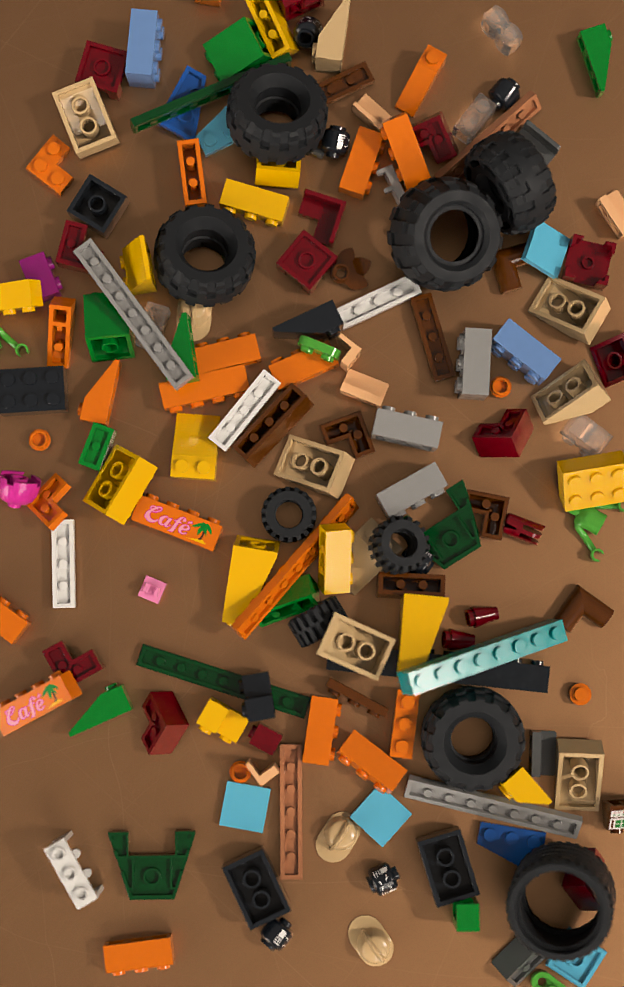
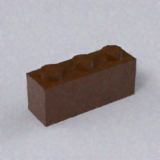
(409, 583)

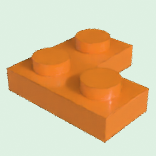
(46, 166)
(46, 505)

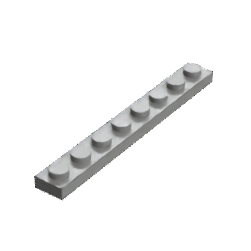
(133, 314)
(493, 807)

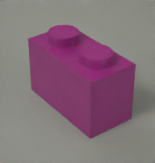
(40, 268)

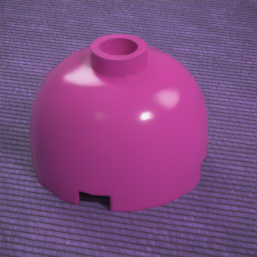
(18, 489)

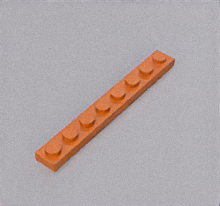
(291, 570)

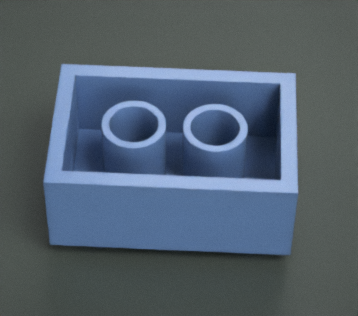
(144, 48)
(524, 353)

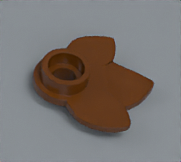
(353, 268)

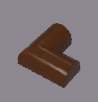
(506, 268)
(351, 428)
(494, 513)
(584, 604)

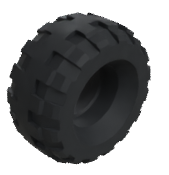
(280, 90)
(514, 178)
(208, 229)
(483, 769)

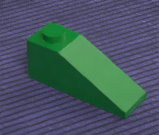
(596, 49)
(184, 345)
(298, 599)
(106, 706)

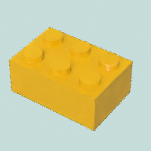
(591, 480)
(120, 484)

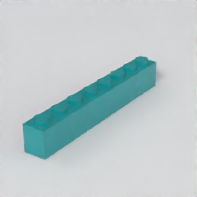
(481, 656)

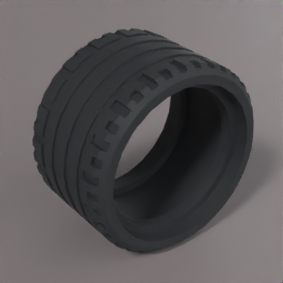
(549, 940)

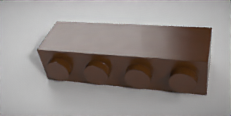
(273, 425)

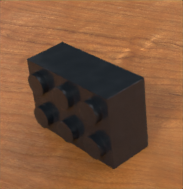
(33, 391)
(447, 866)
(256, 887)

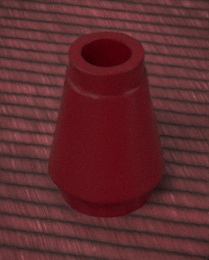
(481, 615)
(456, 639)

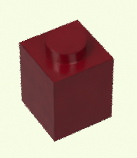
(265, 738)

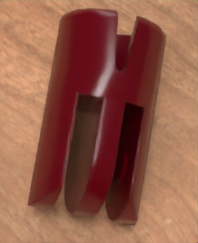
(516, 525)

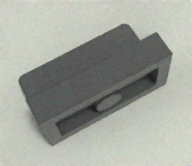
(542, 142)
(542, 753)
(516, 962)

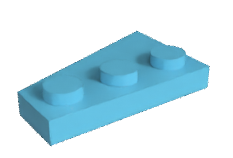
(215, 135)

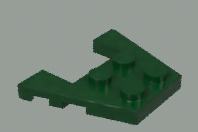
(455, 534)
(151, 874)

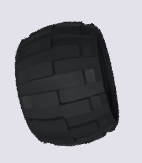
(412, 227)

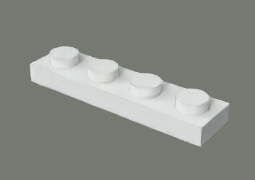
(378, 301)
(244, 410)
(64, 565)

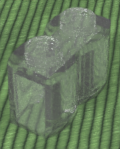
(505, 33)

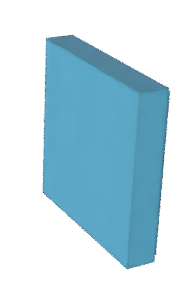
(545, 250)
(245, 806)
(380, 816)
(580, 970)

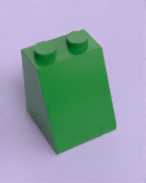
(236, 49)
(105, 330)

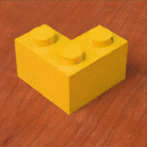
(222, 719)

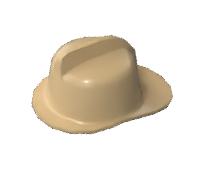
(199, 316)
(337, 837)
(370, 940)

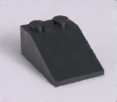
(316, 323)

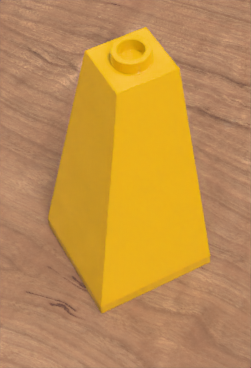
(248, 571)
(418, 627)

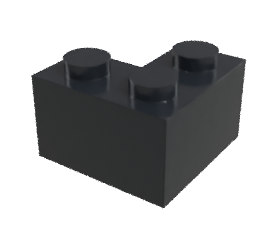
(258, 696)

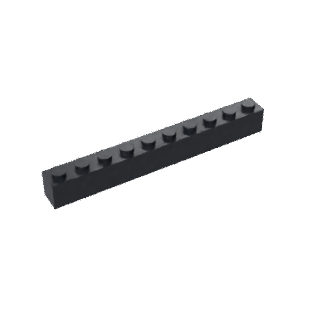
(510, 675)

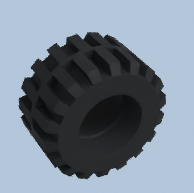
(288, 495)
(415, 541)
(313, 623)

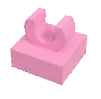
(152, 589)

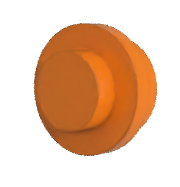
(500, 387)
(39, 440)
(580, 694)
(239, 772)

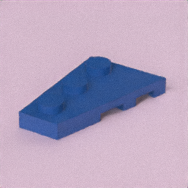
(186, 124)
(509, 841)

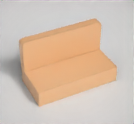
(370, 112)
(612, 210)
(353, 352)
(364, 388)
(264, 775)

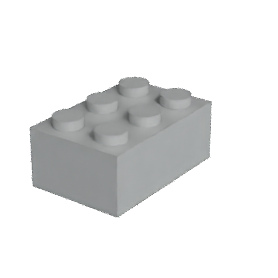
(473, 364)
(407, 429)
(411, 491)

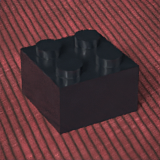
(98, 206)

